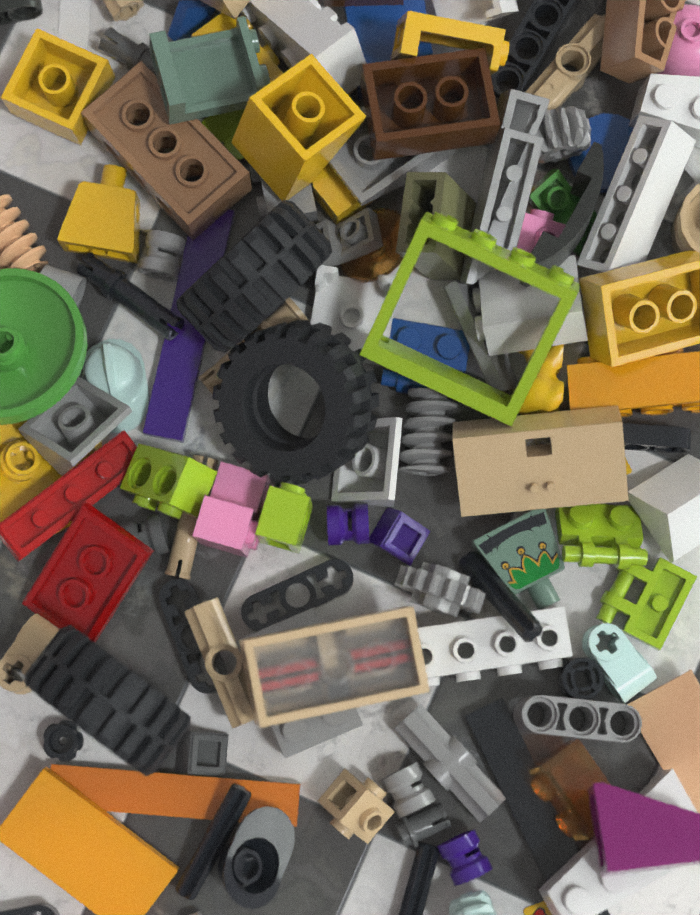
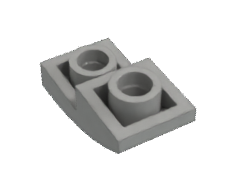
(352, 237)

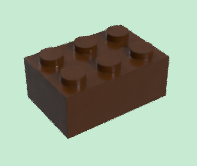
(429, 103)

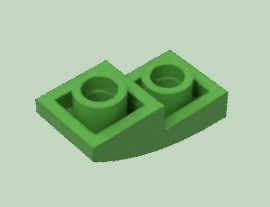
(554, 196)

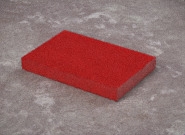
(88, 574)

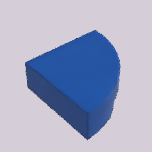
(188, 18)

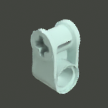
(623, 666)

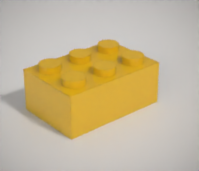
(643, 308)

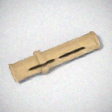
(184, 543)

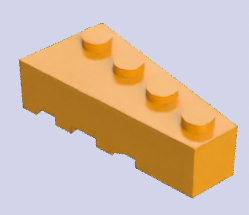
(647, 384)

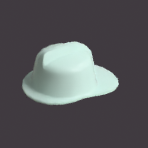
(119, 371)

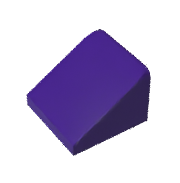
(399, 535)

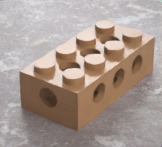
(165, 176)

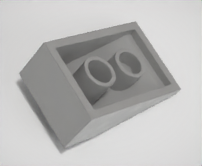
(371, 178)

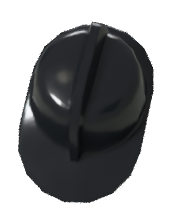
(257, 857)

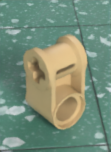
(24, 651)

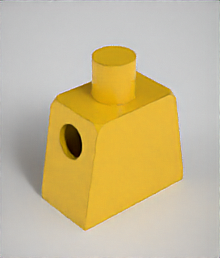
(103, 218)

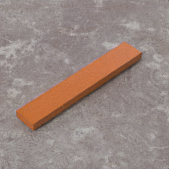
(174, 793)

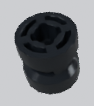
(574, 679)

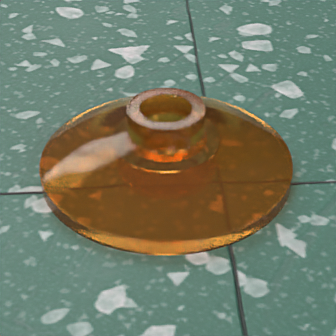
(383, 260)

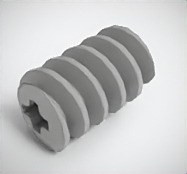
(426, 433)

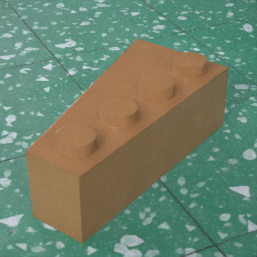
(638, 37)

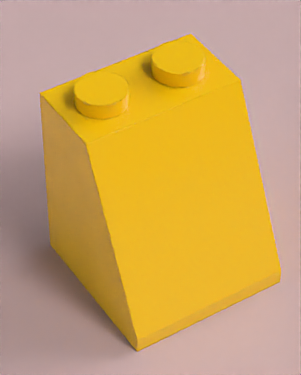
(296, 127)

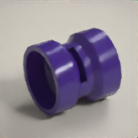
(338, 524)
(464, 857)

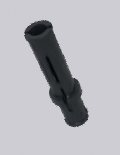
(118, 287)

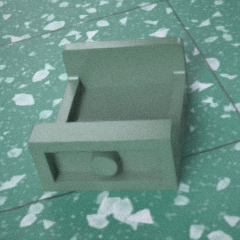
(207, 72)

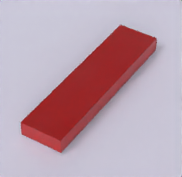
(63, 499)

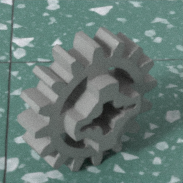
(440, 589)

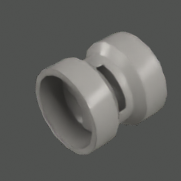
(162, 255)
(408, 790)

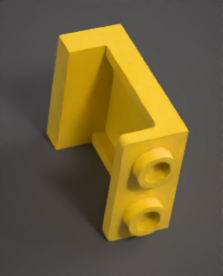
(451, 33)

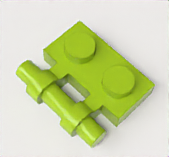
(603, 527)
(657, 604)

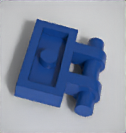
(437, 342)

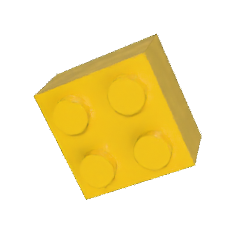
(56, 85)

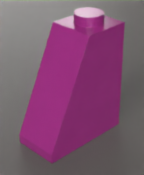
(641, 832)

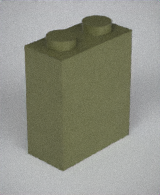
(441, 194)

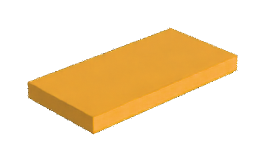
(85, 849)

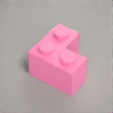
(232, 510)

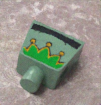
(524, 556)

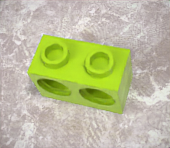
(168, 481)
(284, 517)

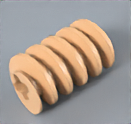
(14, 247)

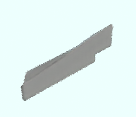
(507, 175)

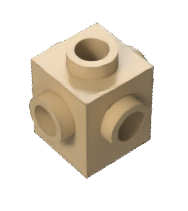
(356, 806)

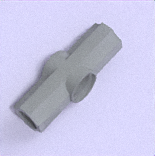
(450, 763)

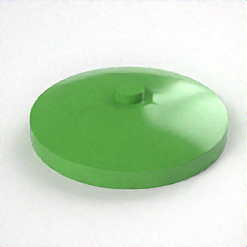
(39, 344)

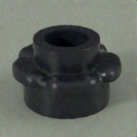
(52, 745)

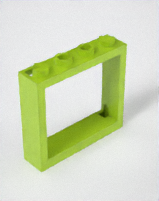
(440, 376)

